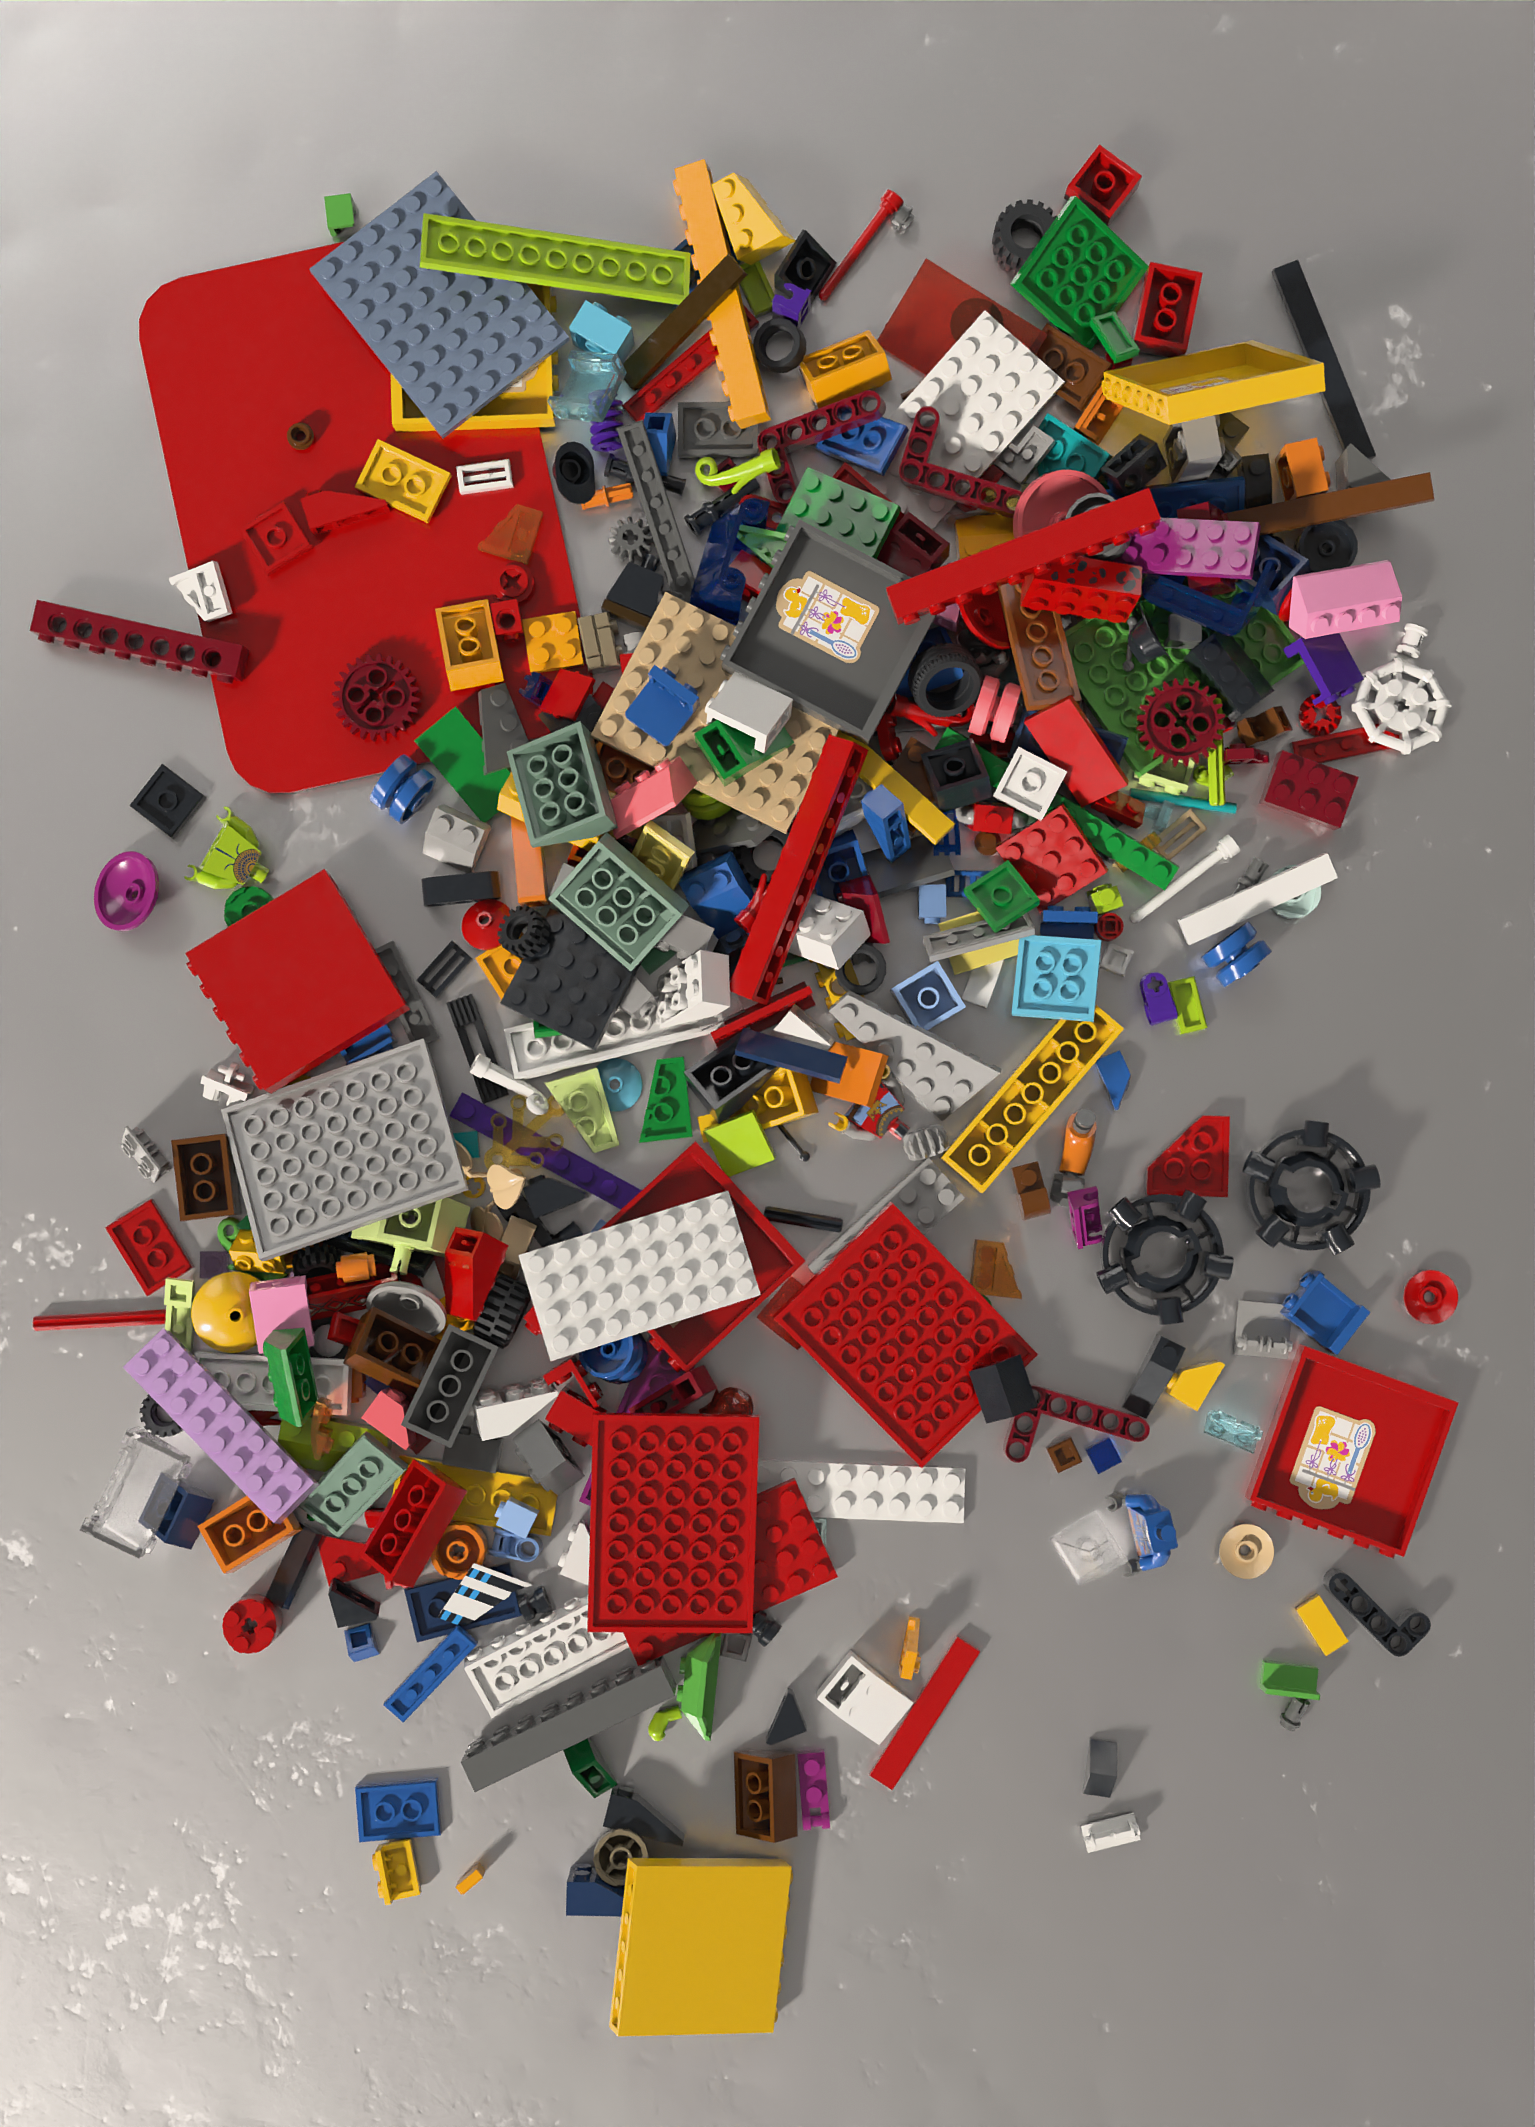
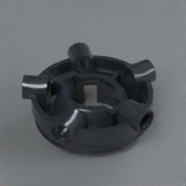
(1359, 1178)
(1214, 1263)

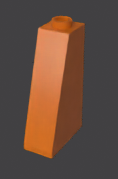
(529, 868)

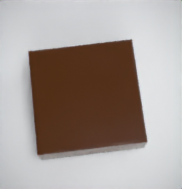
(1064, 1454)

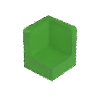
(339, 212)

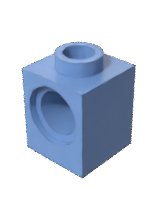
(931, 903)

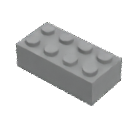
(1193, 449)

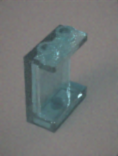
(589, 386)

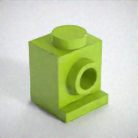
(1104, 899)

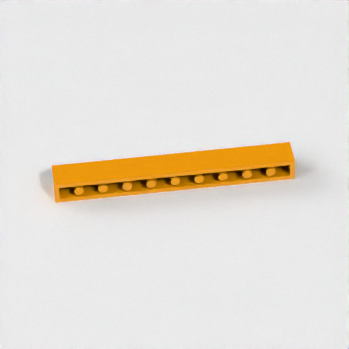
(729, 319)

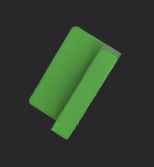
(1289, 1680)

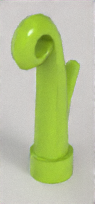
(743, 473)

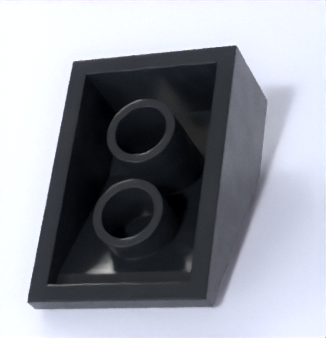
(727, 1080)

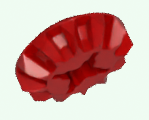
(513, 570)
(1322, 726)

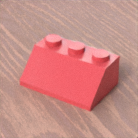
(651, 794)

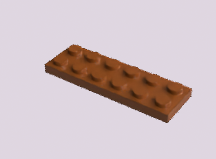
(1038, 651)

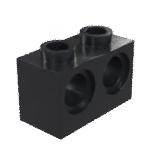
(1134, 466)

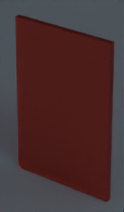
(937, 314)

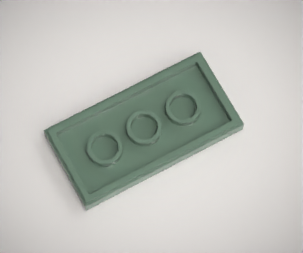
(353, 1484)

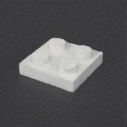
(1029, 783)

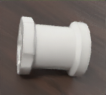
(1412, 640)

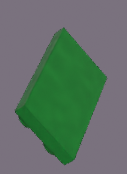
(458, 756)

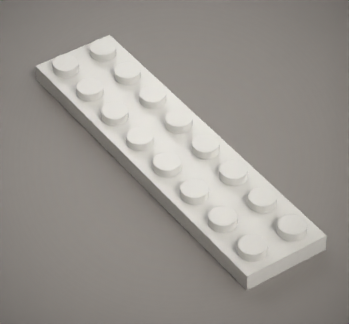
(624, 1035)
(872, 1489)

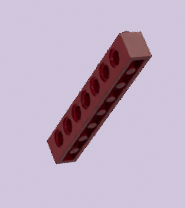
(49, 615)

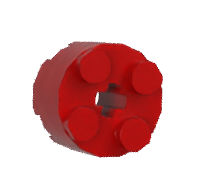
(244, 1637)

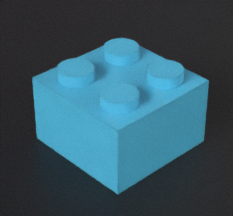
(600, 332)

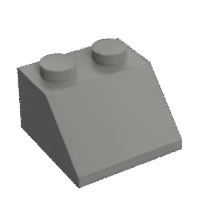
(455, 838)

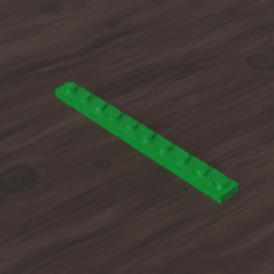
(1099, 832)

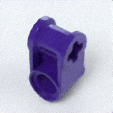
(1159, 1004)

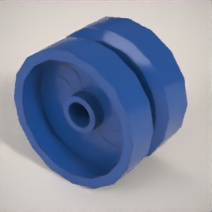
(402, 789)
(1237, 955)
(618, 1360)

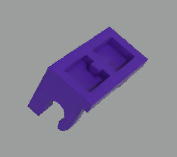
(794, 308)

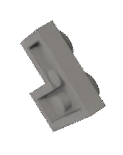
(1022, 460)

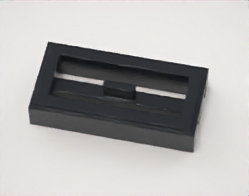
(429, 986)

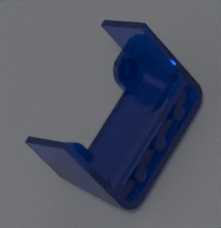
(1227, 619)

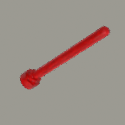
(889, 204)

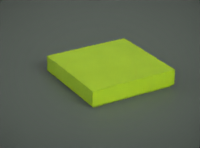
(739, 1143)

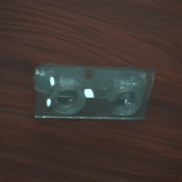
(1226, 1429)

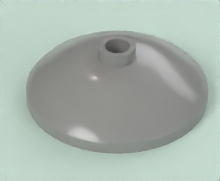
(410, 1304)

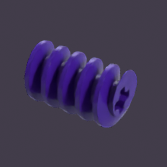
(605, 432)

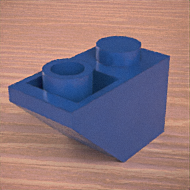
(662, 438)

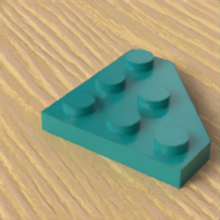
(1071, 450)

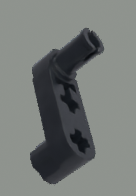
(522, 1210)

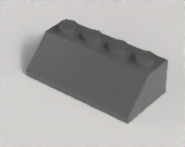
(449, 1386)

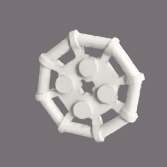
(1411, 695)

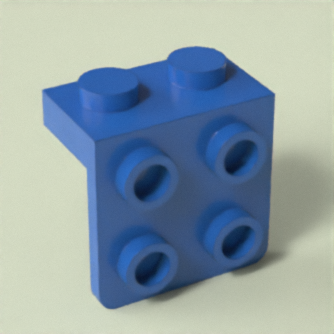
(663, 706)
(1068, 924)

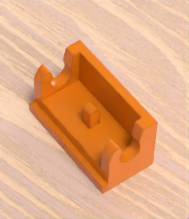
(1098, 418)

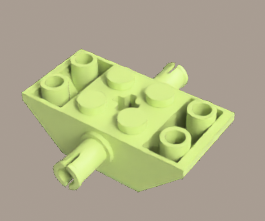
(427, 1235)

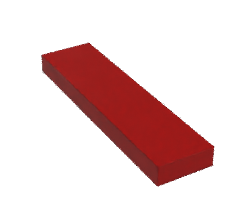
(1338, 745)

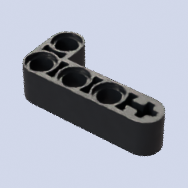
(1370, 1610)

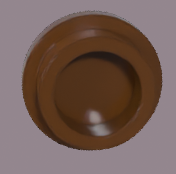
(986, 843)

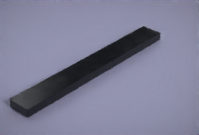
(1318, 347)

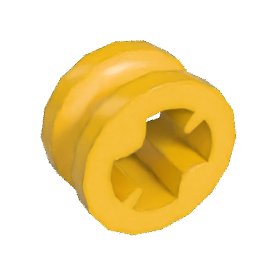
(469, 1193)

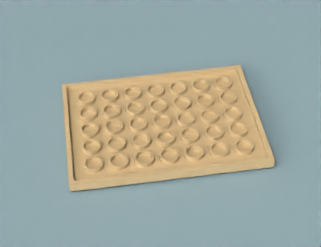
(691, 648)

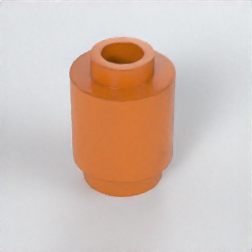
(356, 1267)

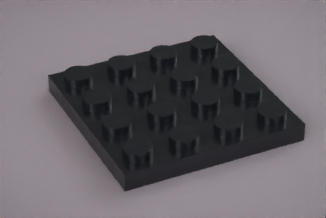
(570, 983)

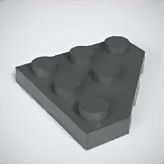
(727, 832)

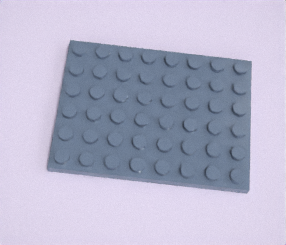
(438, 332)

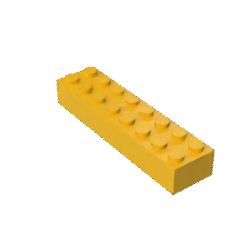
(1029, 1098)

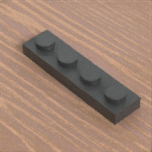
(416, 1020)

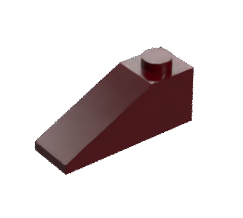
(678, 1393)

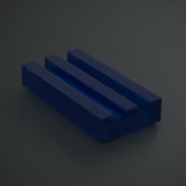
(947, 848)

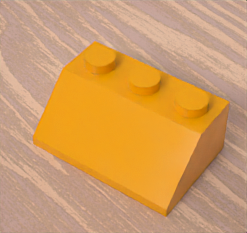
(845, 369)
(981, 533)

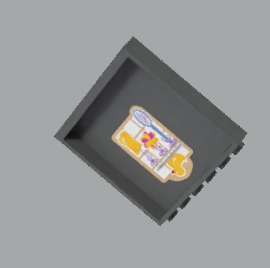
(827, 633)

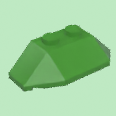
(700, 1683)

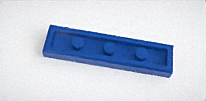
(430, 1673)

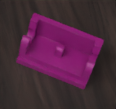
(1085, 1216)

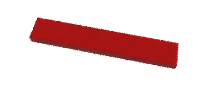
(677, 376)
(924, 1712)

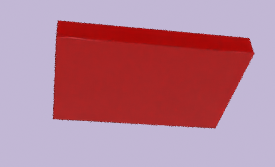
(149, 1247)

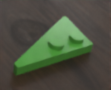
(762, 541)

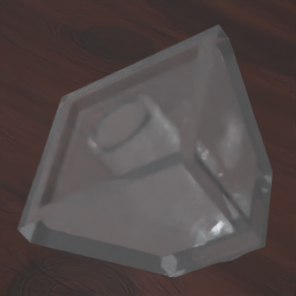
(1088, 1549)

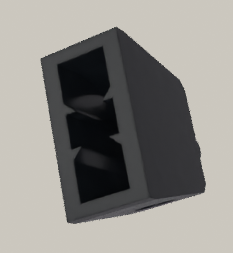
(639, 586)

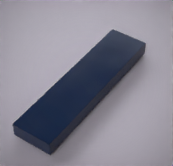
(791, 1055)

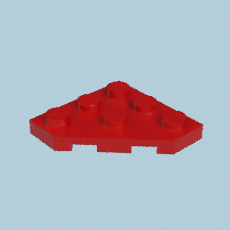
(1194, 1161)

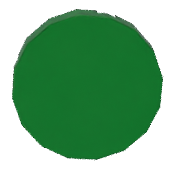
(244, 902)

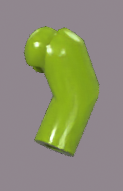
(1200, 774)
(660, 1721)

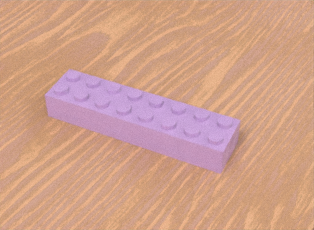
(221, 1426)

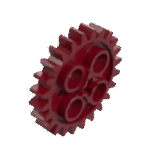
(361, 679)
(1200, 707)

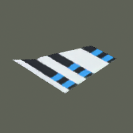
(479, 1593)

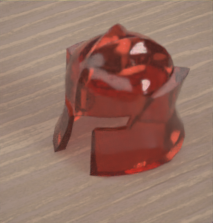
(729, 1401)

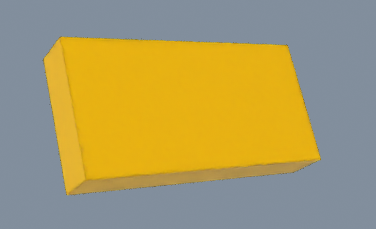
(1321, 1625)

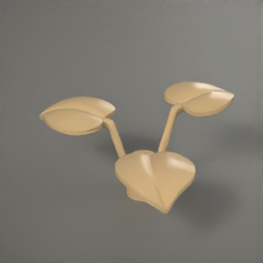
(504, 1185)

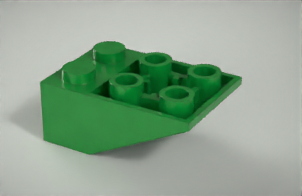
(734, 752)

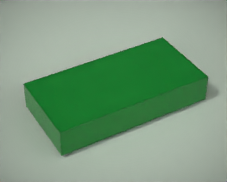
(1114, 337)

